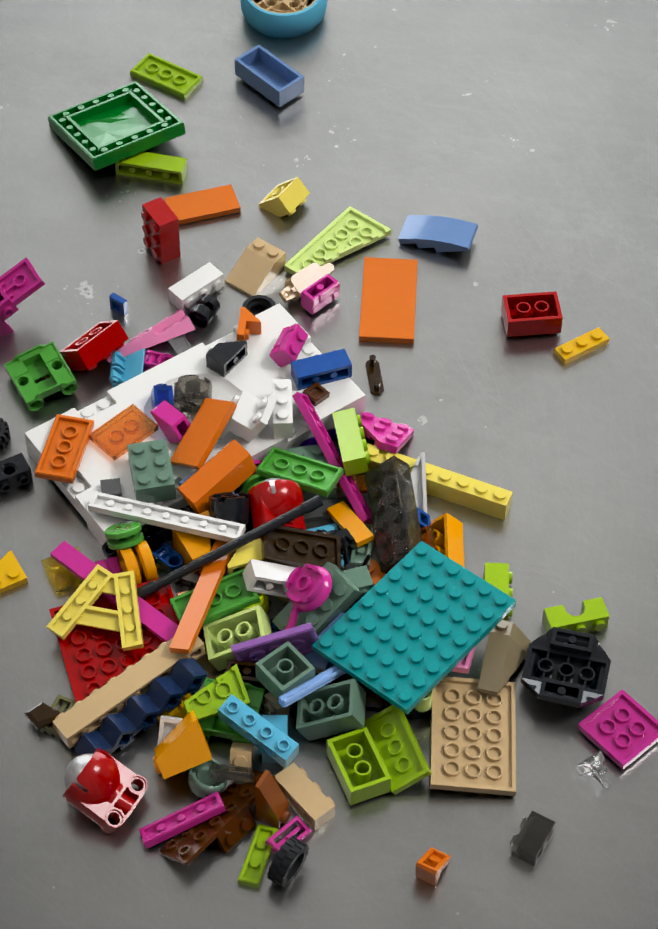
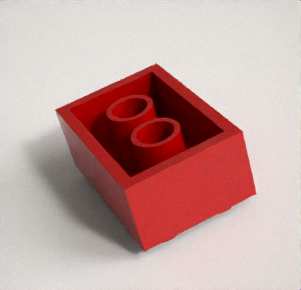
(161, 230)
(531, 314)
(94, 345)

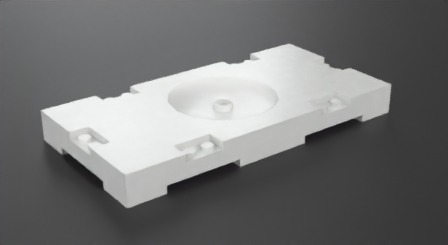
(252, 374)

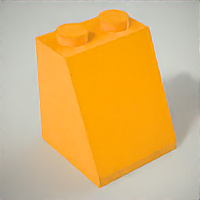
(191, 545)
(182, 748)

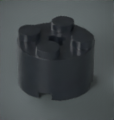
(230, 507)

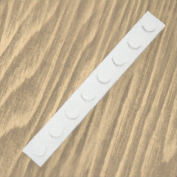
(165, 517)

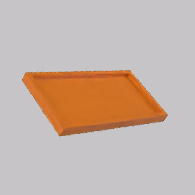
(388, 300)

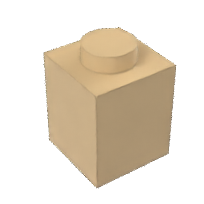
(241, 754)

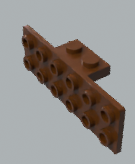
(224, 828)

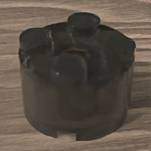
(191, 393)

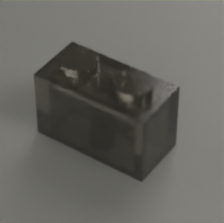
(532, 838)

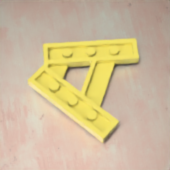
(79, 608)

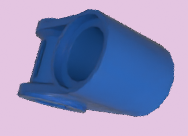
(167, 558)

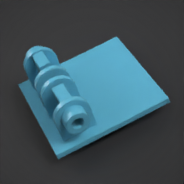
(126, 367)

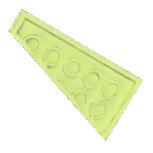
(340, 238)

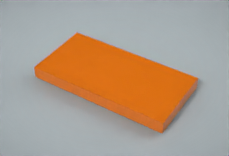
(204, 204)
(203, 433)
(64, 449)

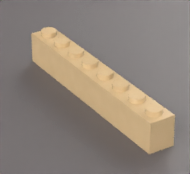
(112, 697)

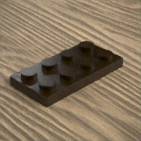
(300, 546)

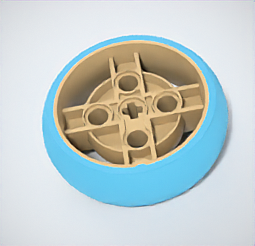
(283, 17)

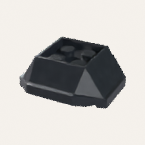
(569, 653)

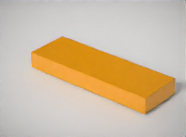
(346, 518)

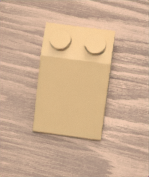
(256, 267)

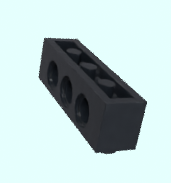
(14, 472)

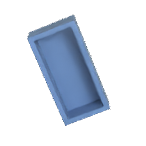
(269, 75)

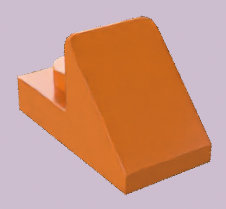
(247, 325)
(430, 865)

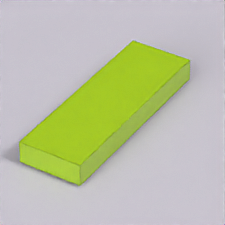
(257, 857)

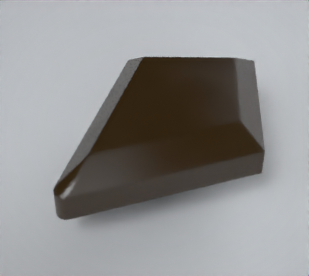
(42, 715)

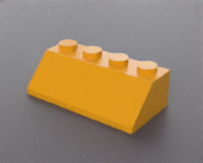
(449, 537)

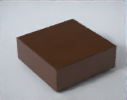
(316, 393)

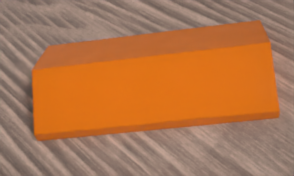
(219, 475)

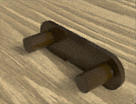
(374, 376)

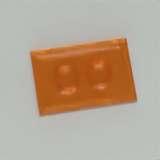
(125, 428)

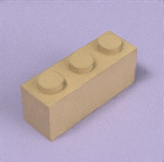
(305, 796)

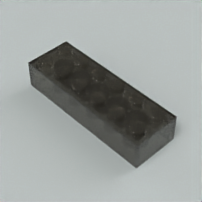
(392, 511)

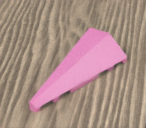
(165, 330)

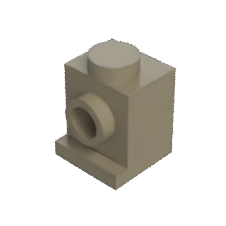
(272, 707)

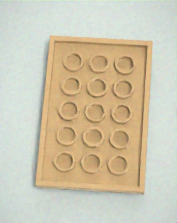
(473, 738)

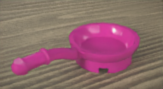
(307, 589)

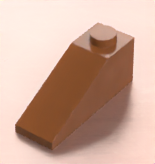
(270, 802)

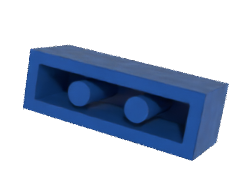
(321, 369)

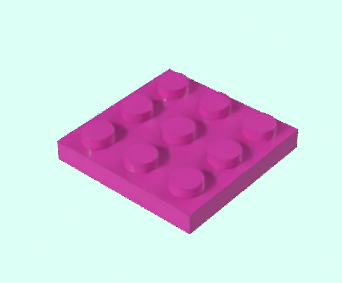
(621, 729)

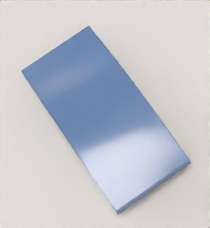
(438, 232)

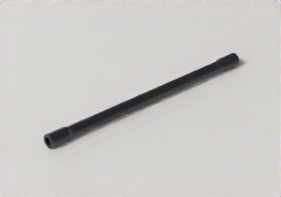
(155, 585)

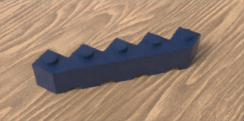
(143, 709)

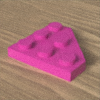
(386, 434)

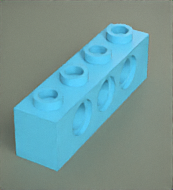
(258, 731)

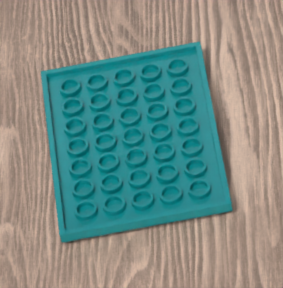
(414, 626)

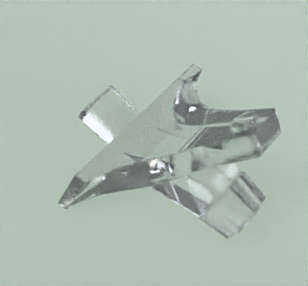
(594, 767)

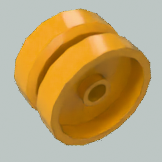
(138, 560)

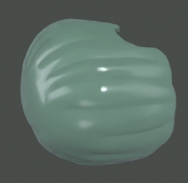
(201, 783)

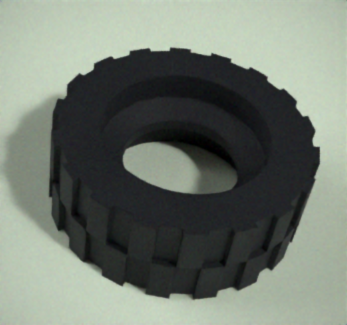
(288, 862)

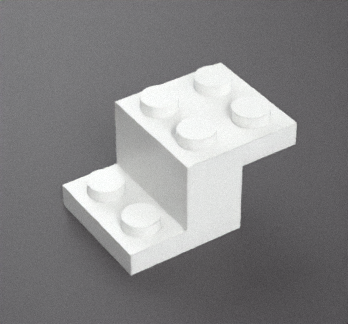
(250, 415)

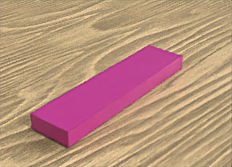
(182, 820)

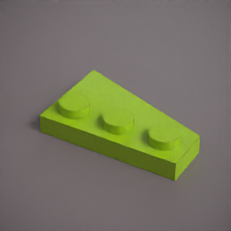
(210, 698)

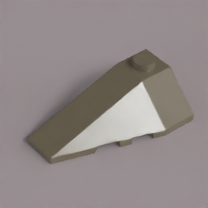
(503, 655)

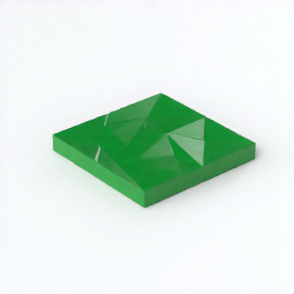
(116, 125)

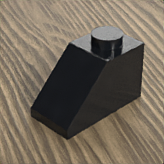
(226, 356)

